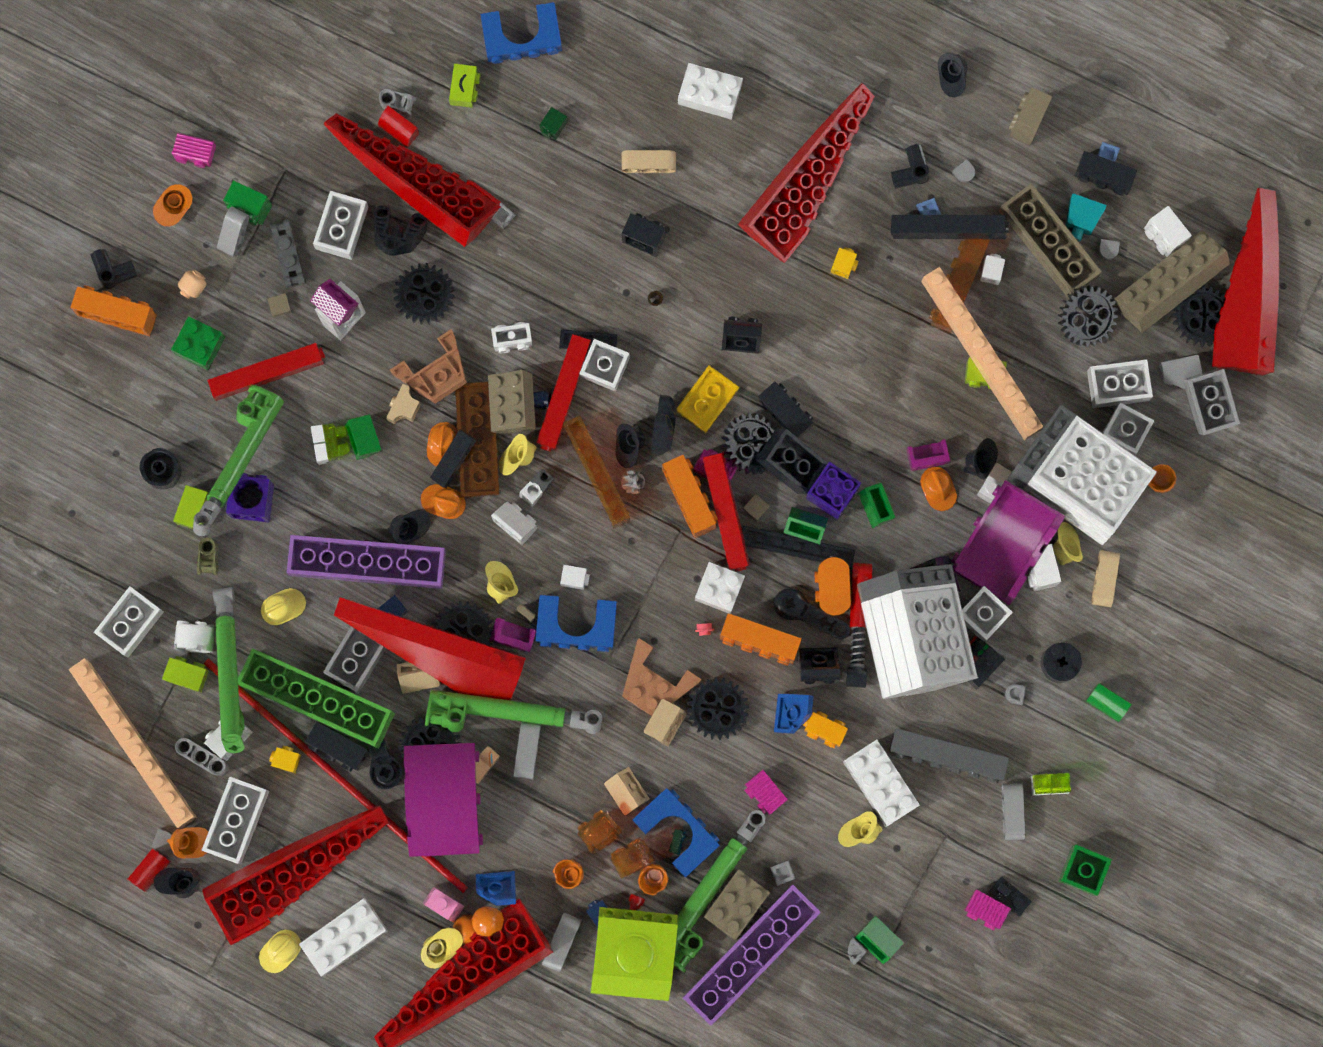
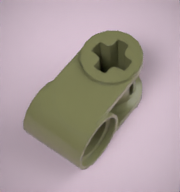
(207, 558)

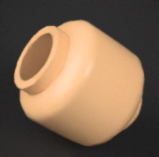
(192, 284)

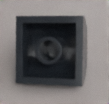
(741, 335)
(819, 665)

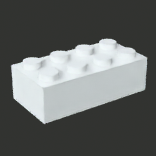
(342, 330)
(881, 783)
(235, 820)
(343, 937)

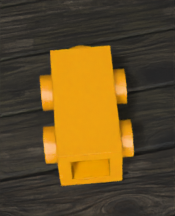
(820, 727)

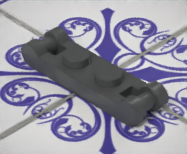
(287, 253)

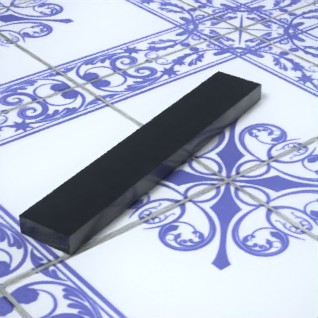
(794, 546)

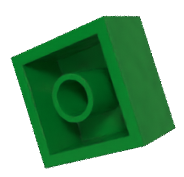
(248, 201)
(198, 343)
(1085, 870)

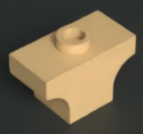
(403, 406)

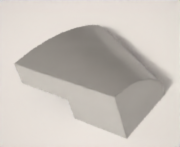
(1178, 369)

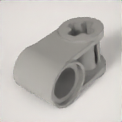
(398, 102)

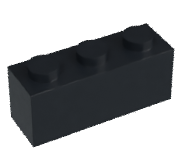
(1105, 173)
(785, 409)
(336, 747)

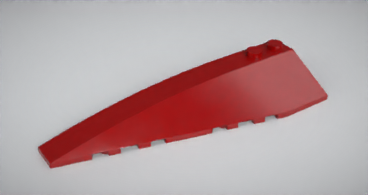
(441, 197)
(792, 200)
(1250, 313)
(448, 657)
(267, 886)
(470, 975)

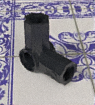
(917, 163)
(104, 267)

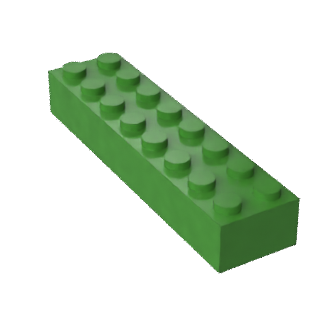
(315, 698)

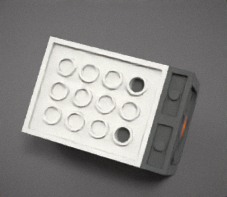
(1082, 475)
(916, 630)

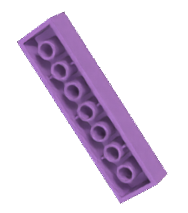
(366, 561)
(751, 955)

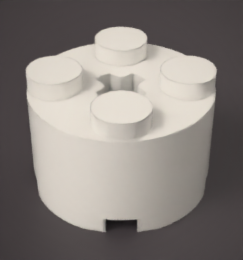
(194, 637)

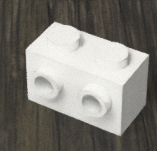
(511, 337)

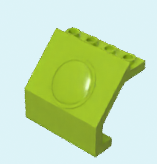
(634, 954)

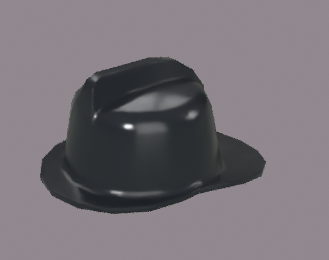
(952, 74)
(628, 443)
(982, 460)
(409, 526)
(177, 882)

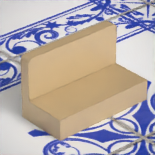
(414, 679)
(665, 722)
(626, 791)

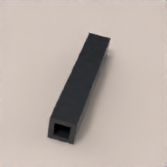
(949, 227)

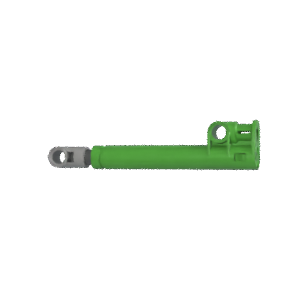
(261, 410)
(446, 706)
(230, 712)
(709, 887)

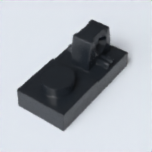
(1010, 896)

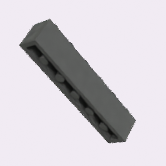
(949, 755)

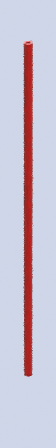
(336, 776)

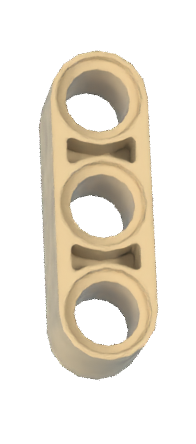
(648, 161)
(1105, 578)

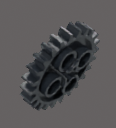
(1097, 300)
(417, 309)
(1185, 314)
(749, 427)
(474, 618)
(721, 691)
(444, 735)

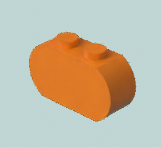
(833, 586)

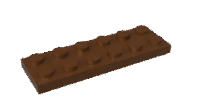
(480, 468)

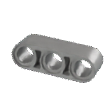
(233, 231)
(527, 750)
(192, 755)
(1013, 811)
(562, 942)

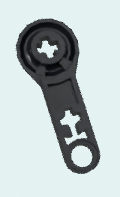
(806, 612)
(383, 759)

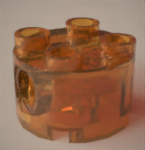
(599, 831)
(638, 850)

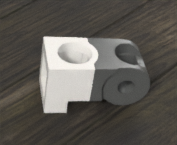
(536, 487)

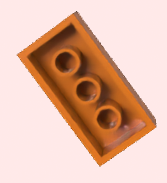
(113, 310)
(689, 497)
(760, 638)

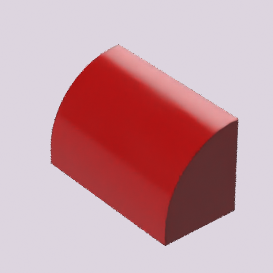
(398, 126)
(146, 871)

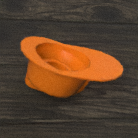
(172, 205)
(439, 441)
(938, 488)
(443, 501)
(188, 842)

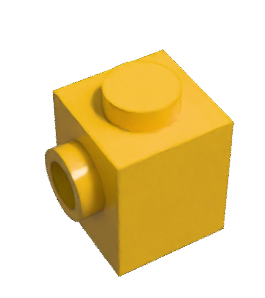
(844, 262)
(285, 759)

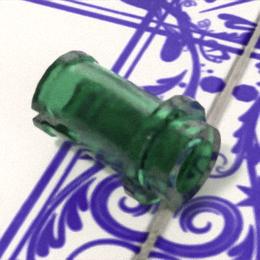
(677, 841)

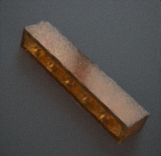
(962, 276)
(596, 472)

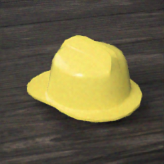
(517, 454)
(1067, 545)
(500, 581)
(283, 606)
(860, 830)
(441, 947)
(280, 951)

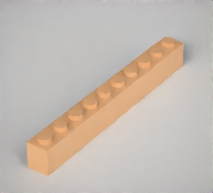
(982, 353)
(132, 743)

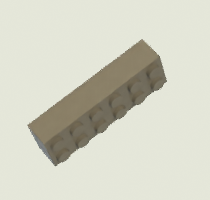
(1050, 240)
(1172, 281)

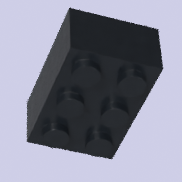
(791, 461)

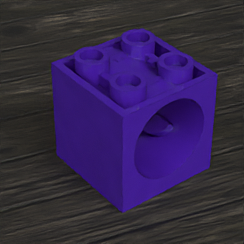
(833, 490)
(262, 510)

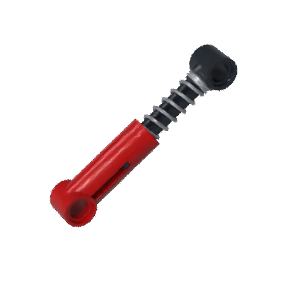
(857, 672)

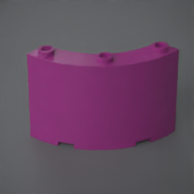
(1007, 542)
(442, 799)

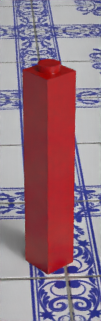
(266, 371)
(563, 393)
(726, 511)

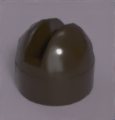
(656, 302)

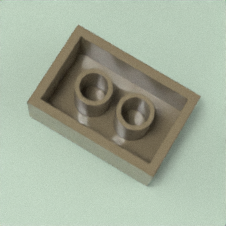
(1029, 115)
(511, 402)
(736, 904)

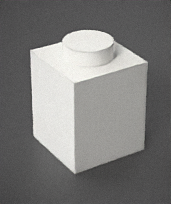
(992, 269)
(574, 577)

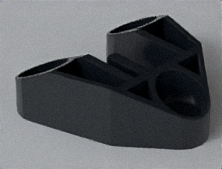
(394, 243)
(664, 425)

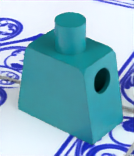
(1083, 215)

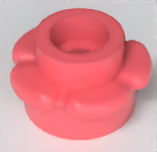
(704, 629)

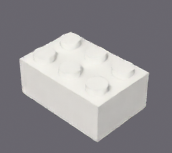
(710, 91)
(340, 225)
(1119, 383)
(128, 622)

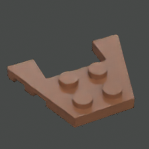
(438, 377)
(647, 688)

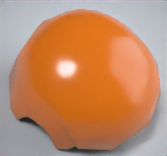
(1164, 479)
(568, 873)
(653, 879)
(487, 921)
(465, 927)

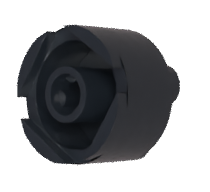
(156, 459)
(1070, 657)

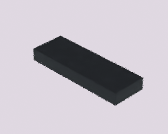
(565, 337)
(453, 459)

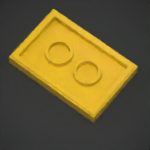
(707, 399)

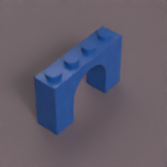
(500, 48)
(599, 637)
(702, 842)

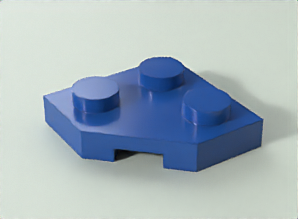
(792, 712)
(497, 887)

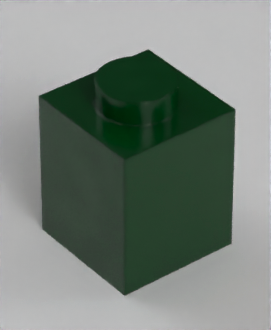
(553, 123)

